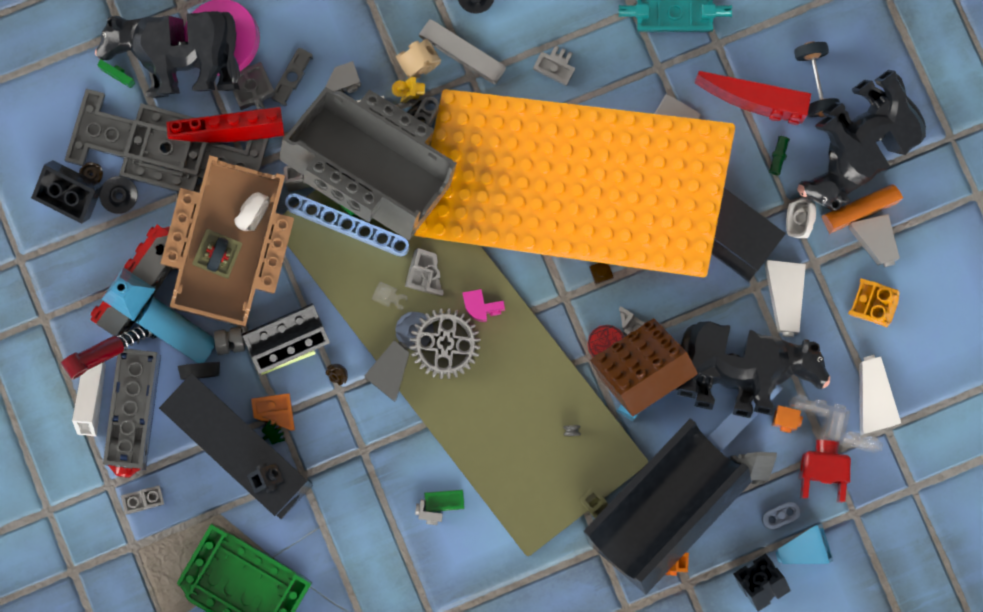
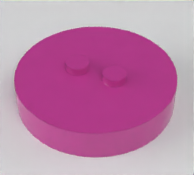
(246, 29)

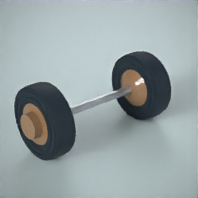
(812, 51)

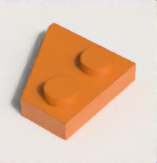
(274, 408)

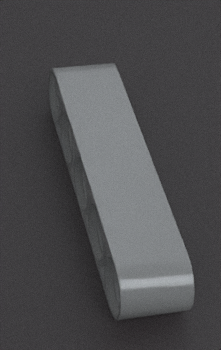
(462, 52)

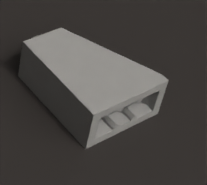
(877, 239)

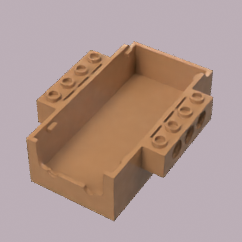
(215, 208)

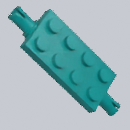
(675, 15)

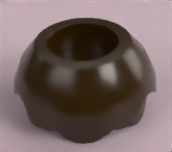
(94, 168)
(337, 373)

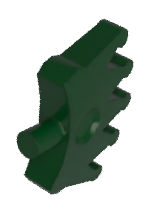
(272, 433)

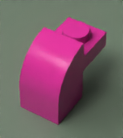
(477, 309)

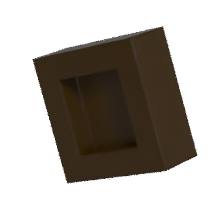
(601, 272)

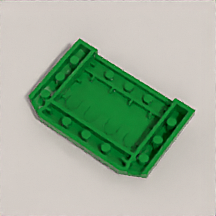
(238, 577)

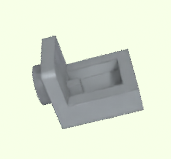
(430, 517)

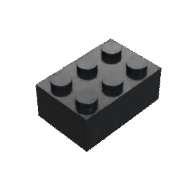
(67, 191)

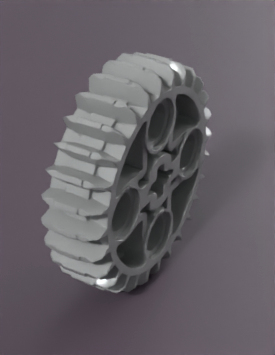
(445, 333)

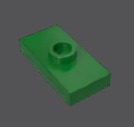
(116, 72)
(444, 501)

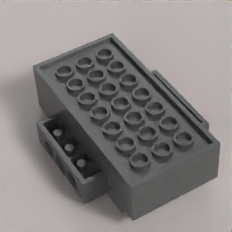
(369, 159)

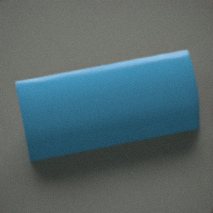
(176, 331)

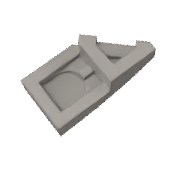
(629, 321)

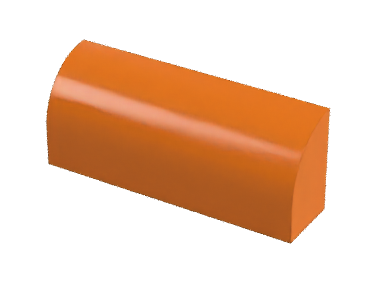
(862, 208)

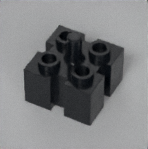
(761, 582)

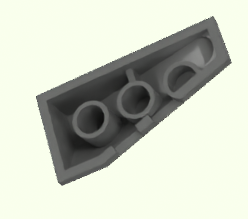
(759, 465)

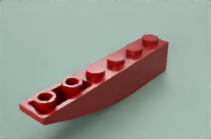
(229, 127)

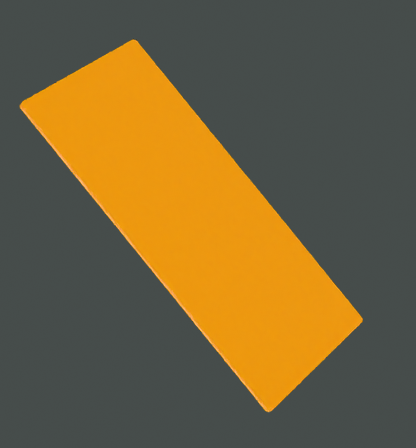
(580, 181)

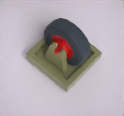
(217, 253)

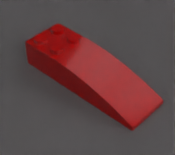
(758, 98)

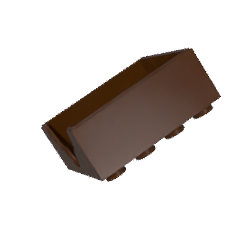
(643, 367)

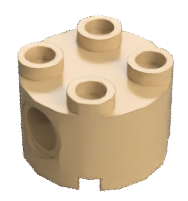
(418, 59)

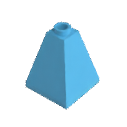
(128, 294)
(807, 548)

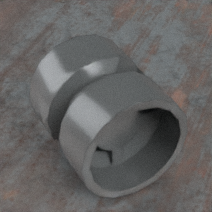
(229, 341)

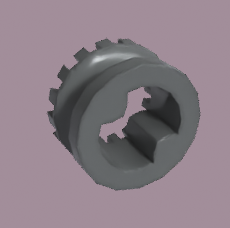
(572, 430)

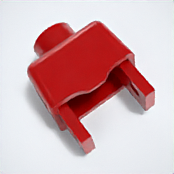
(825, 467)

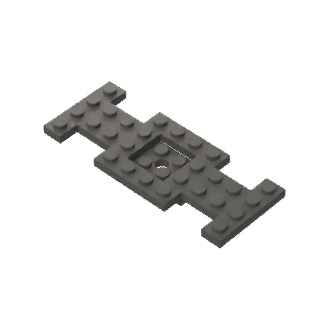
(142, 142)

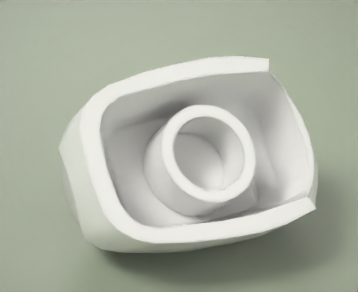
(252, 212)
(800, 218)

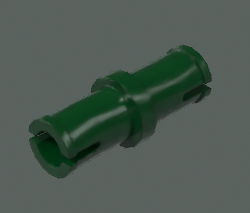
(779, 155)

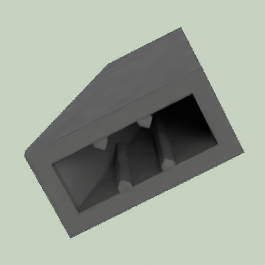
(389, 370)

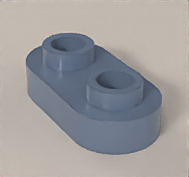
(780, 515)

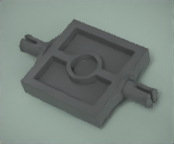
(253, 87)

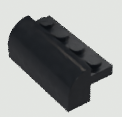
(285, 338)

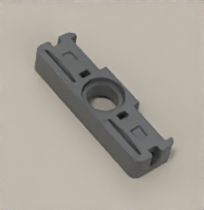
(296, 65)

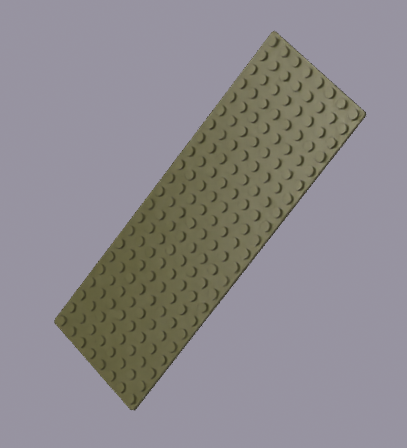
(506, 411)

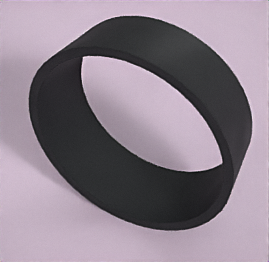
(199, 370)

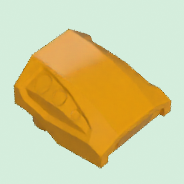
(875, 303)

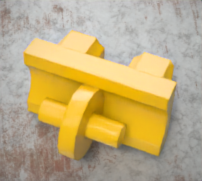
(408, 90)

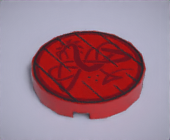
(603, 338)

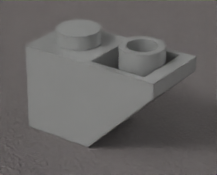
(344, 79)

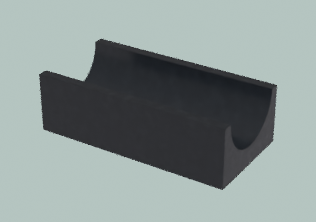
(743, 236)
(232, 443)
(667, 507)

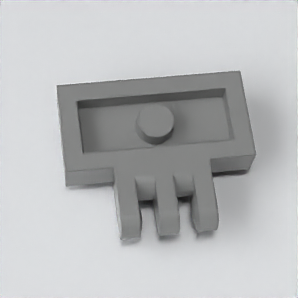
(555, 66)

